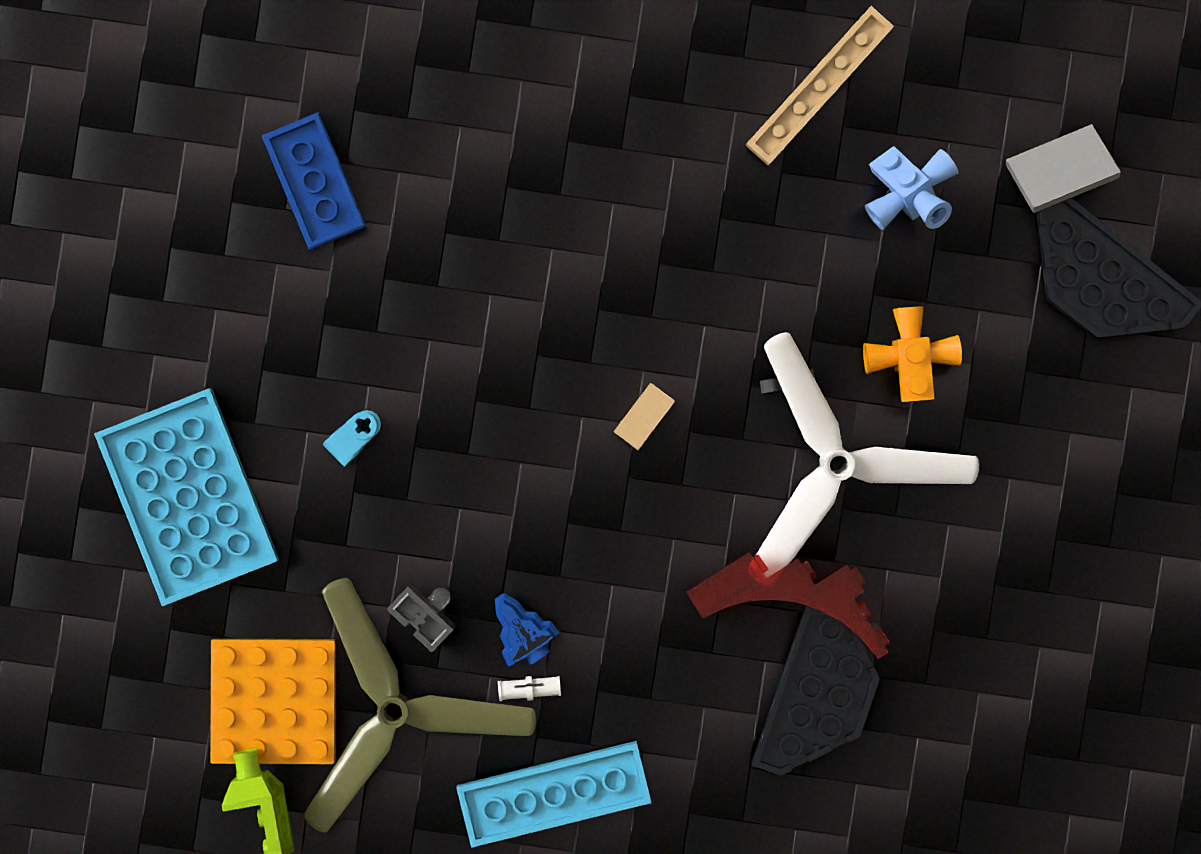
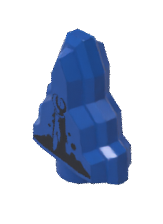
(523, 632)

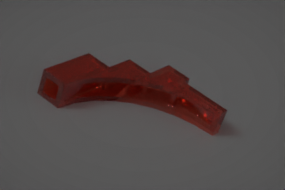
(835, 595)

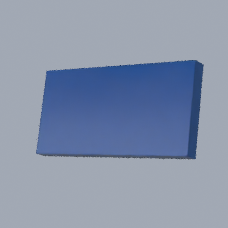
(314, 181)

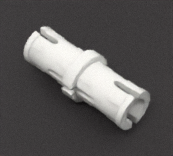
(529, 688)

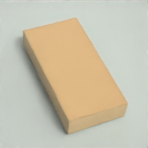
(644, 416)

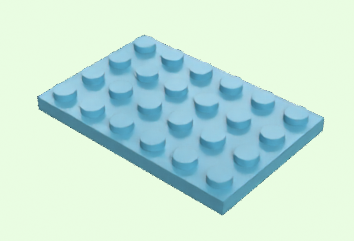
(186, 496)

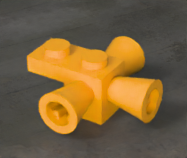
(912, 355)

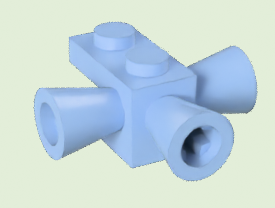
(911, 188)

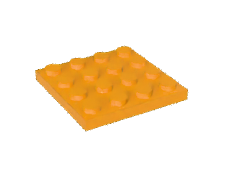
(274, 700)

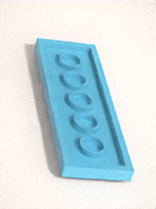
(553, 794)

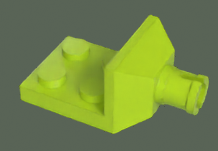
(261, 788)

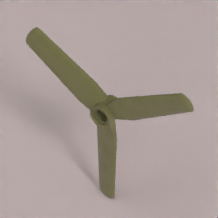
(381, 682)

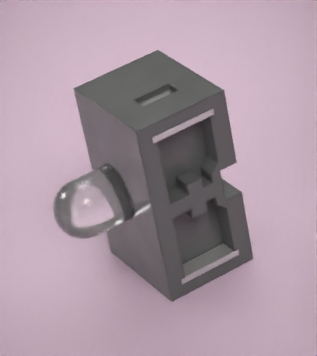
(424, 614)

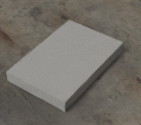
(1062, 168)

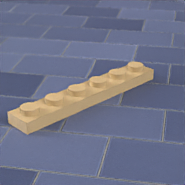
(819, 85)

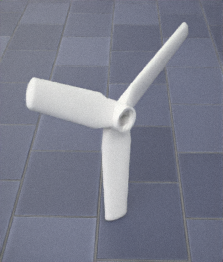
(822, 433)

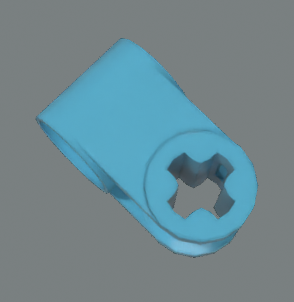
(349, 439)

